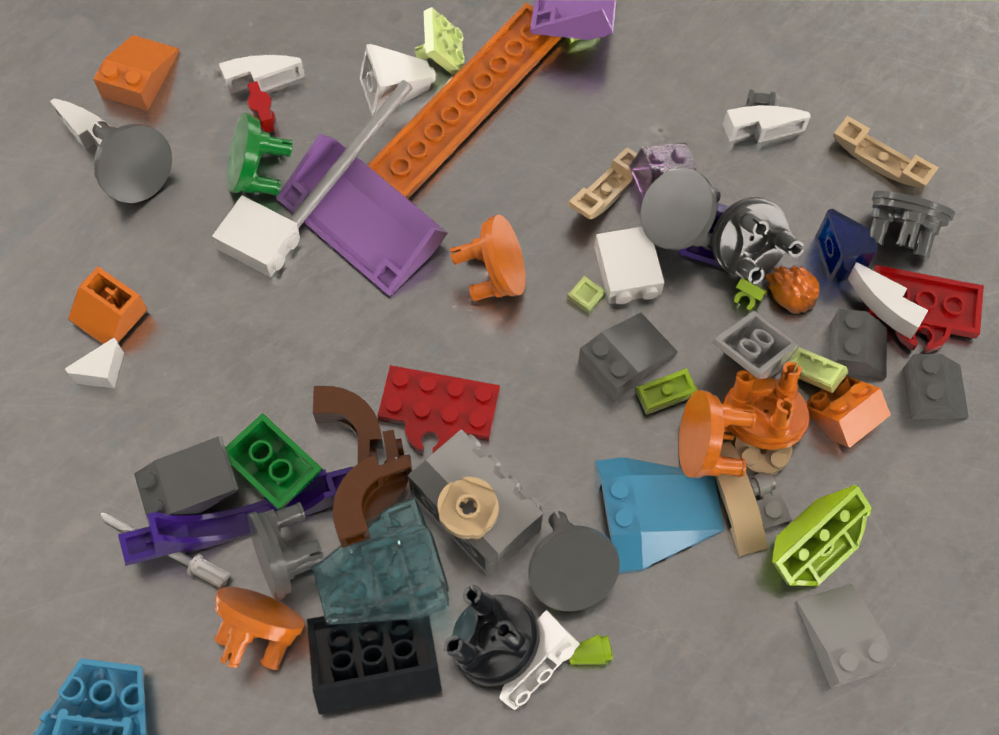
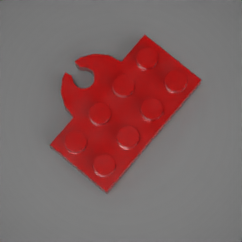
(950, 303)
(437, 406)

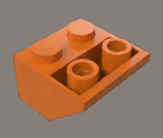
(105, 307)
(848, 411)

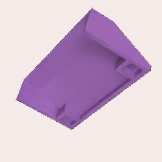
(573, 18)
(364, 217)

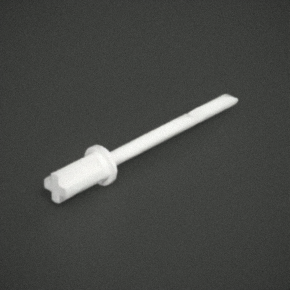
(196, 566)

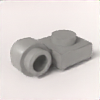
(771, 508)

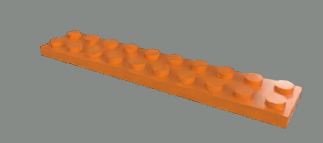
(462, 104)

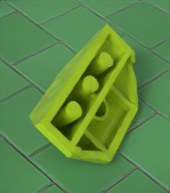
(821, 537)

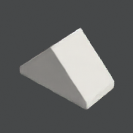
(98, 367)

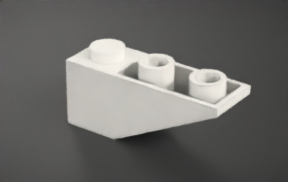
(554, 647)

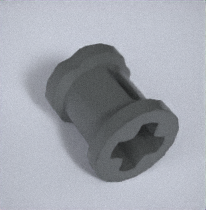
(755, 99)

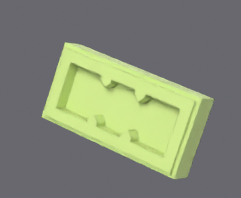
(819, 370)

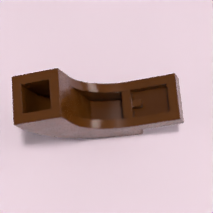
(347, 408)
(355, 492)
(392, 493)

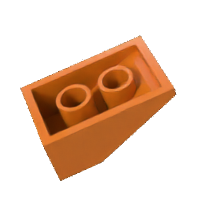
(135, 72)

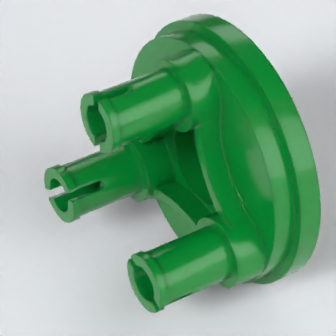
(245, 153)

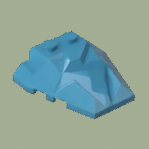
(98, 701)

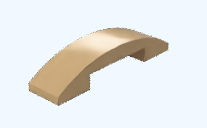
(882, 158)
(607, 188)
(741, 508)

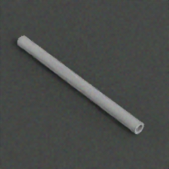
(351, 153)

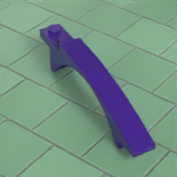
(191, 533)

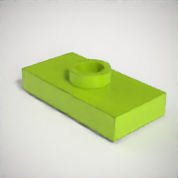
(666, 391)

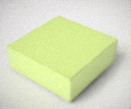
(586, 294)

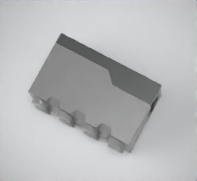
(517, 518)

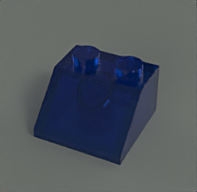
(843, 244)

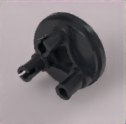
(493, 638)

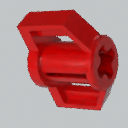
(260, 105)

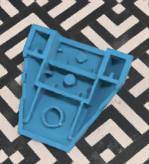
(655, 510)

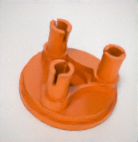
(502, 256)
(778, 406)
(702, 436)
(250, 616)

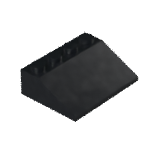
(371, 662)

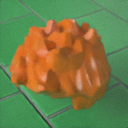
(794, 288)

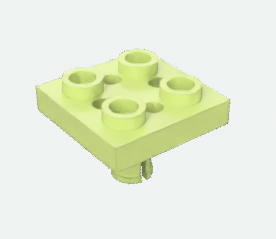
(442, 42)

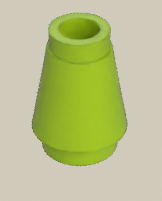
(593, 651)

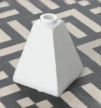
(385, 69)

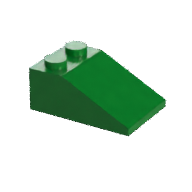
(271, 462)

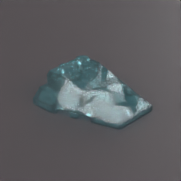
(385, 576)

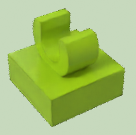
(750, 290)

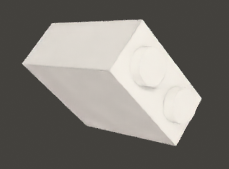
(256, 236)
(628, 265)

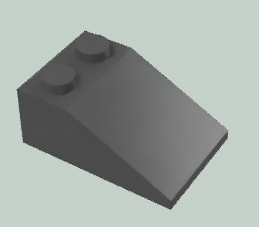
(625, 355)
(187, 480)

